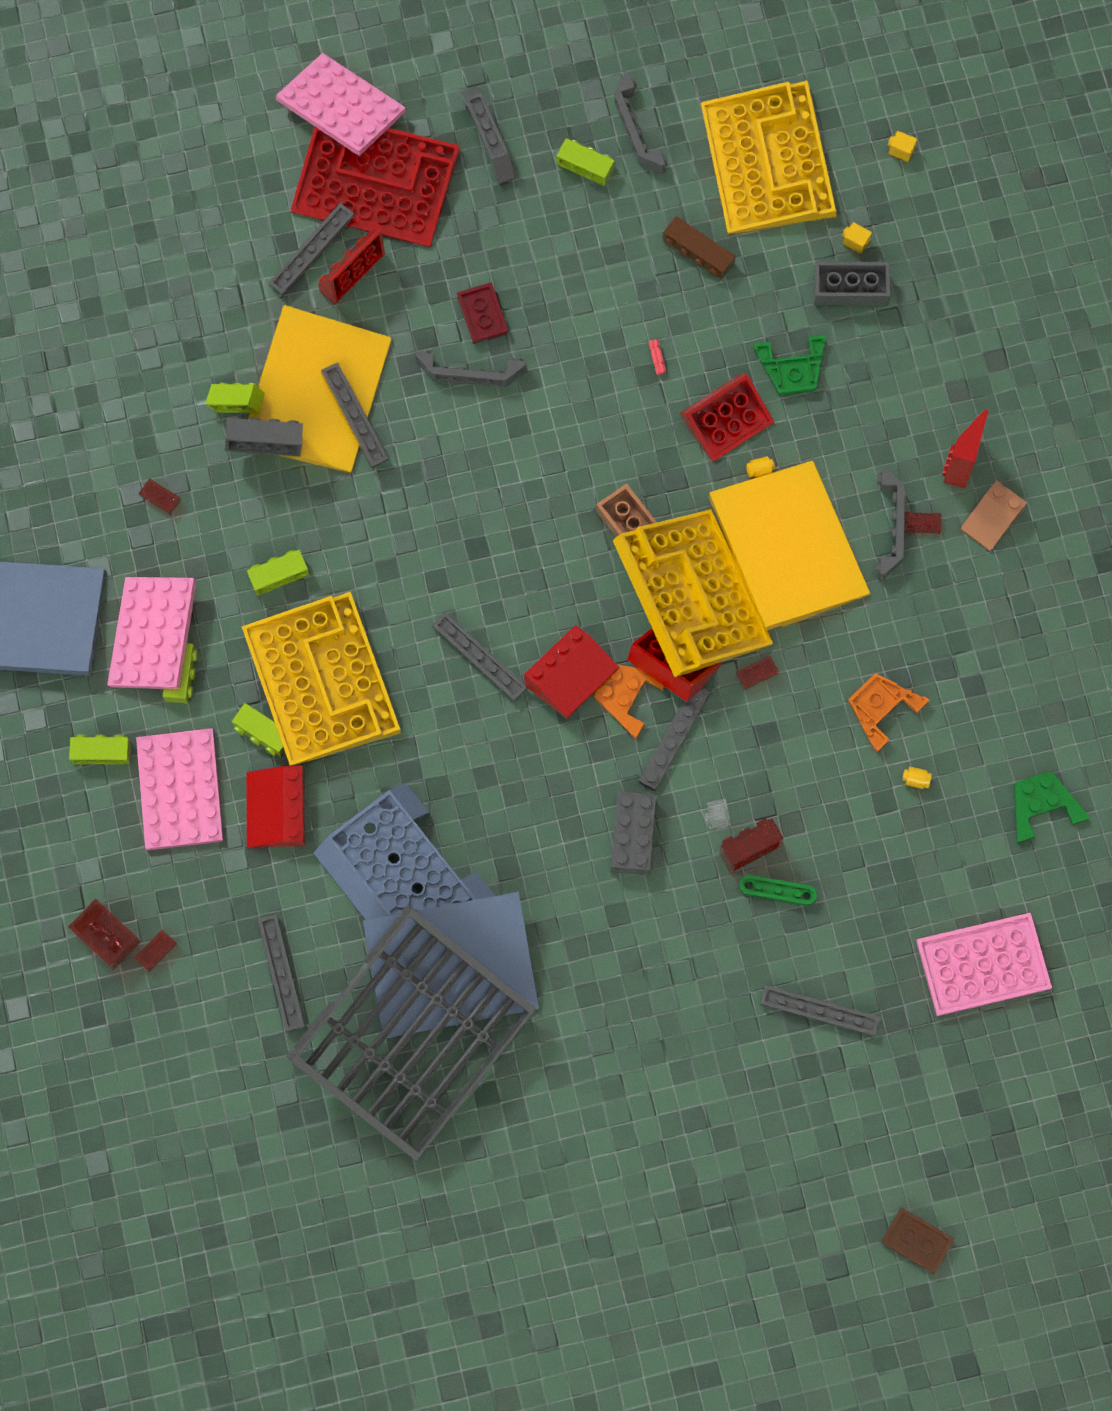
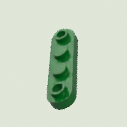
(778, 890)

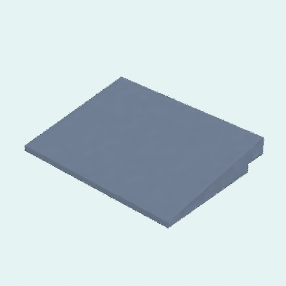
(49, 617)
(487, 930)

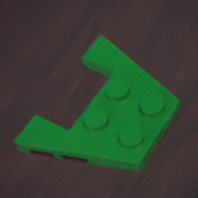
(793, 373)
(1039, 796)

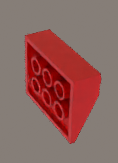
(352, 267)
(727, 416)
(964, 453)
(649, 657)
(570, 672)
(276, 807)

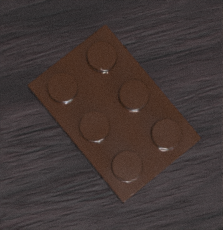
(917, 1240)

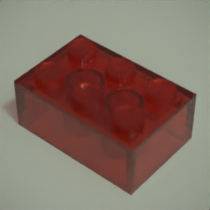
(750, 845)
(104, 934)

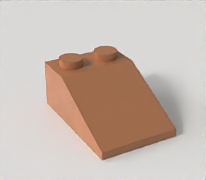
(993, 516)

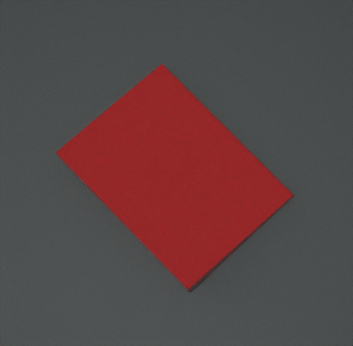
(389, 187)

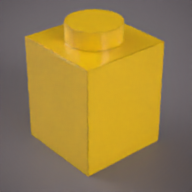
(902, 145)
(856, 237)

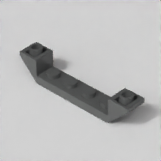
(488, 131)
(651, 160)
(515, 368)
(891, 483)

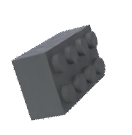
(851, 283)
(263, 436)
(633, 833)

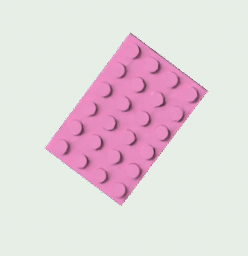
(340, 104)
(152, 633)
(179, 789)
(983, 964)

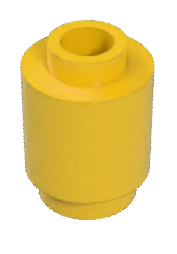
(760, 467)
(916, 777)

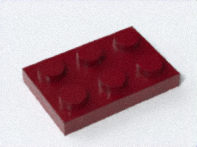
(482, 313)

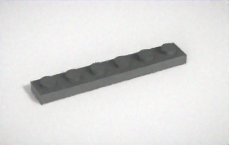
(311, 249)
(354, 415)
(479, 656)
(673, 740)
(281, 973)
(819, 1010)

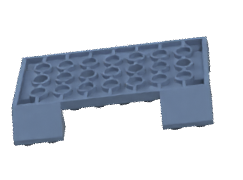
(384, 889)

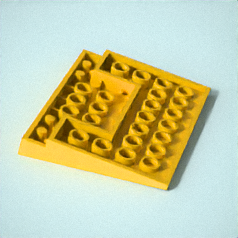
(768, 158)
(298, 391)
(788, 545)
(691, 591)
(321, 679)

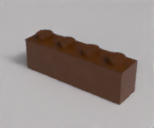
(698, 248)

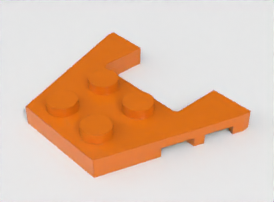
(620, 693)
(876, 700)

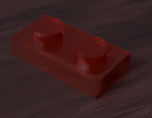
(159, 496)
(922, 523)
(757, 672)
(155, 950)

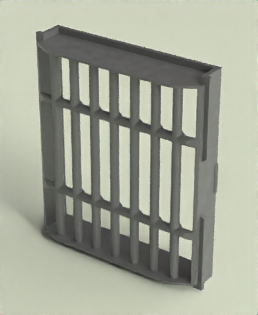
(436, 999)

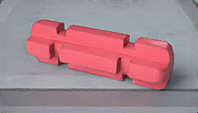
(657, 357)

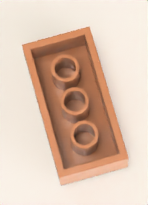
(623, 511)

